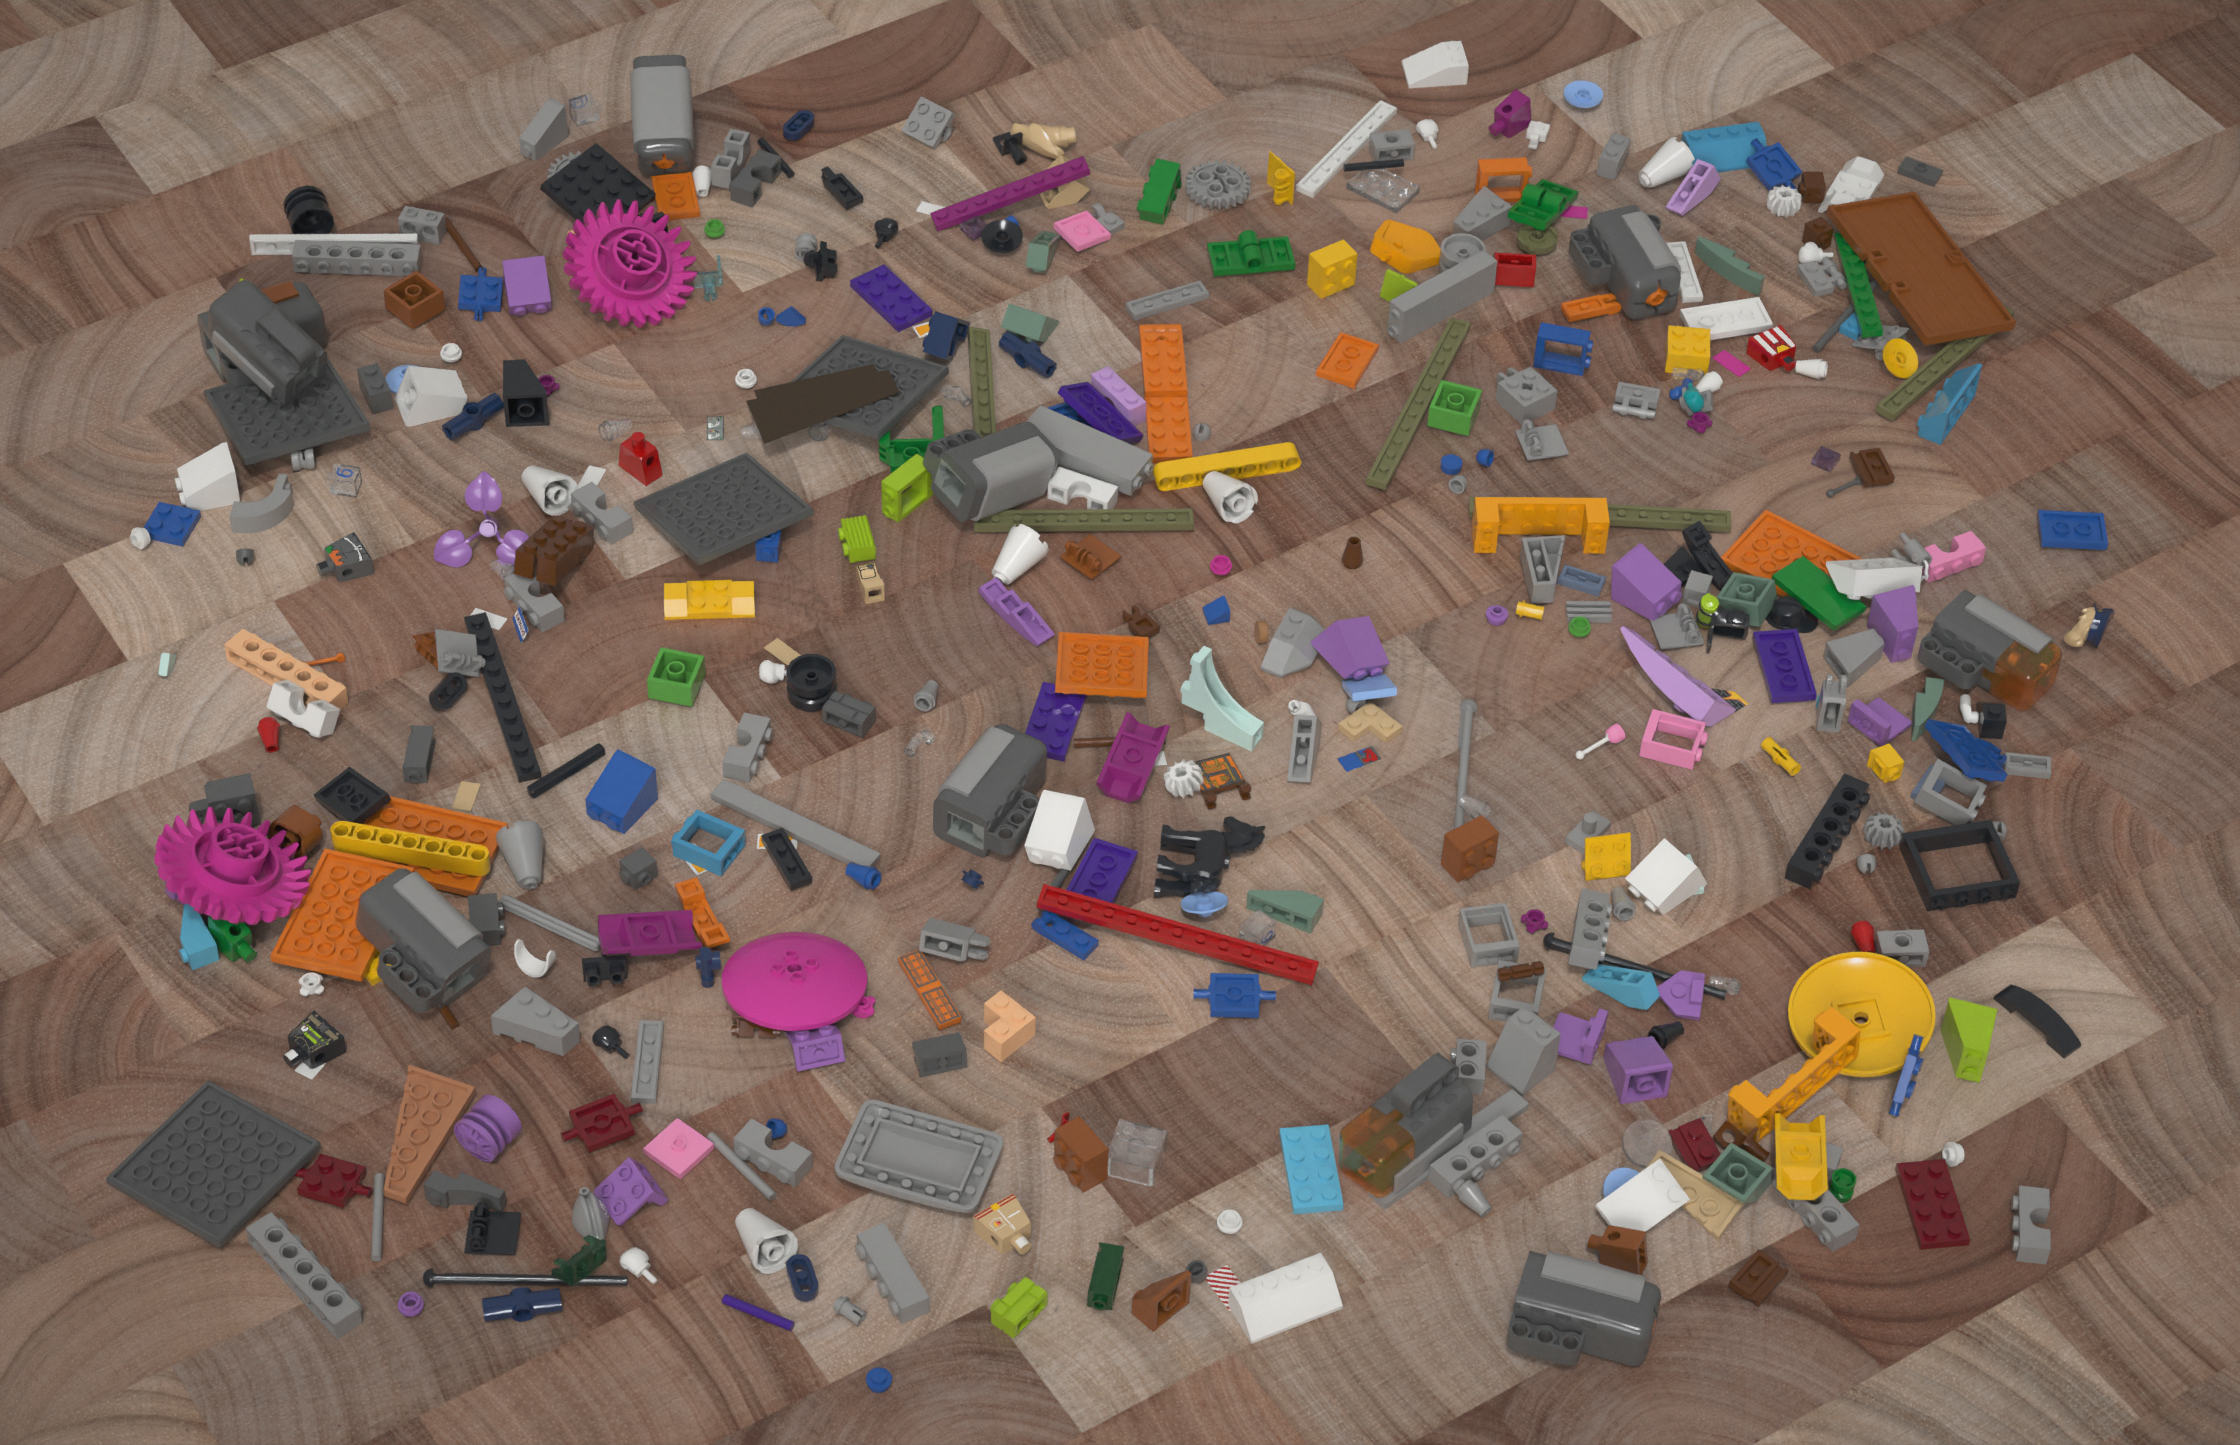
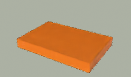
(676, 195)
(1347, 360)

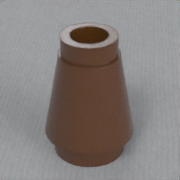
(1353, 555)

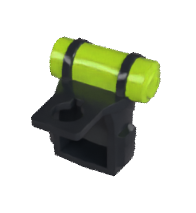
(1720, 621)

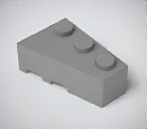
(1483, 215)
(1541, 566)
(536, 1021)

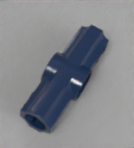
(1027, 354)
(473, 416)
(521, 1304)

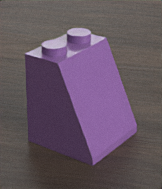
(526, 285)
(1644, 583)
(1896, 621)
(1352, 648)
(1638, 1069)

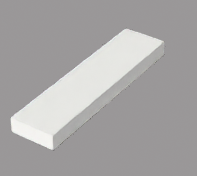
(1689, 285)

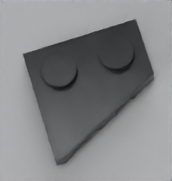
(1681, 565)

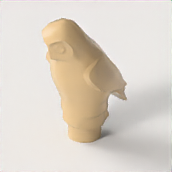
(1045, 138)

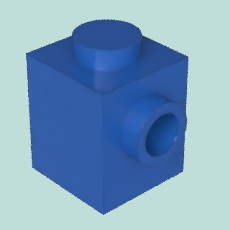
(769, 547)

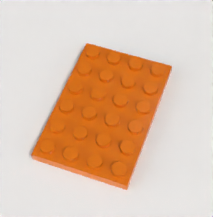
(1774, 544)
(440, 823)
(323, 927)

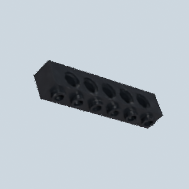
(1827, 831)

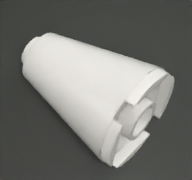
(1669, 163)
(549, 489)
(1230, 496)
(1018, 554)
(765, 1241)

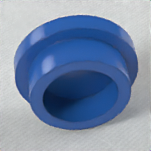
(878, 1379)

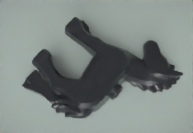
(1211, 853)

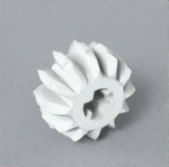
(1784, 201)
(1183, 778)

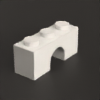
(1070, 484)
(287, 703)

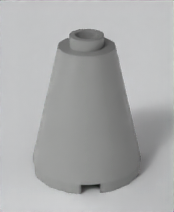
(523, 852)

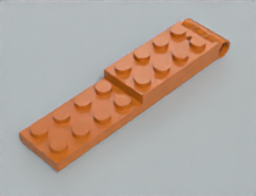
(1165, 391)

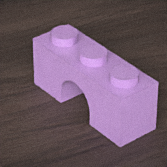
(1121, 394)

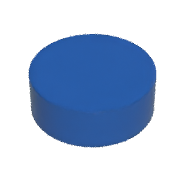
(1451, 464)

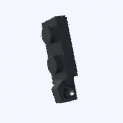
(841, 188)

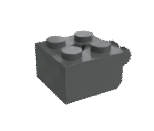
(226, 793)

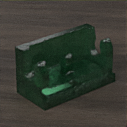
(581, 1263)

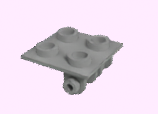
(1879, 342)
(1540, 441)
(1677, 629)
(458, 653)

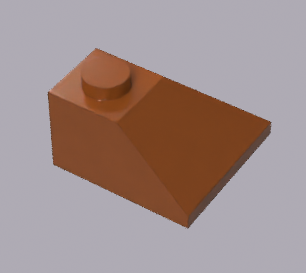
(1162, 1300)

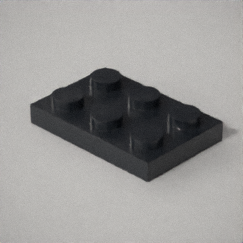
(352, 797)

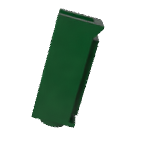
(1105, 1276)

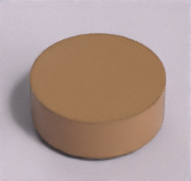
(1261, 632)

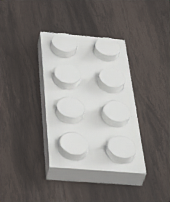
(1729, 318)

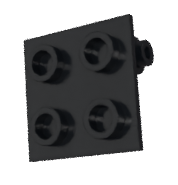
(492, 1231)

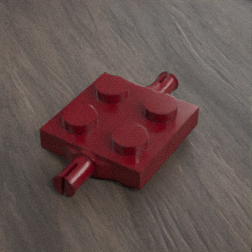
(601, 1122)
(332, 1181)

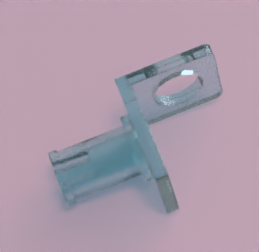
(709, 281)

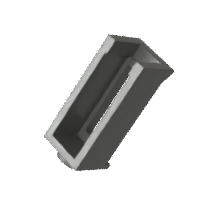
(419, 754)

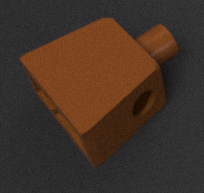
(1621, 1248)

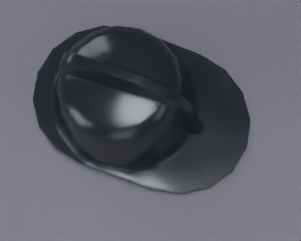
(1790, 614)

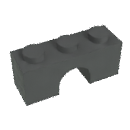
(747, 185)

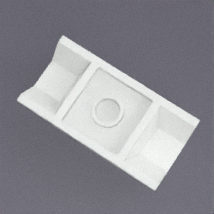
(1853, 183)

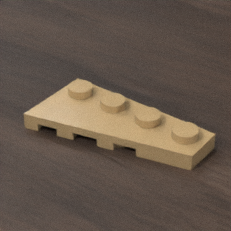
(1707, 1203)

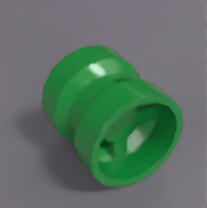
(1842, 1184)

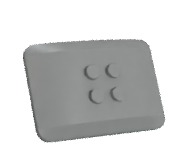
(918, 1156)

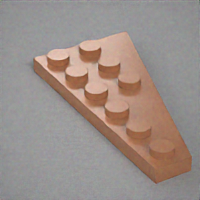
(424, 1123)

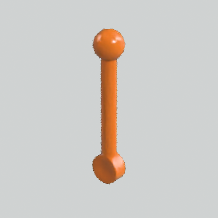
(340, 657)

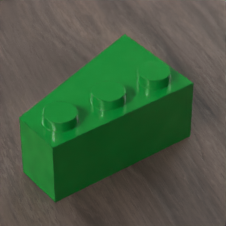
(1159, 191)

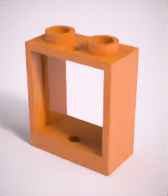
(1503, 167)

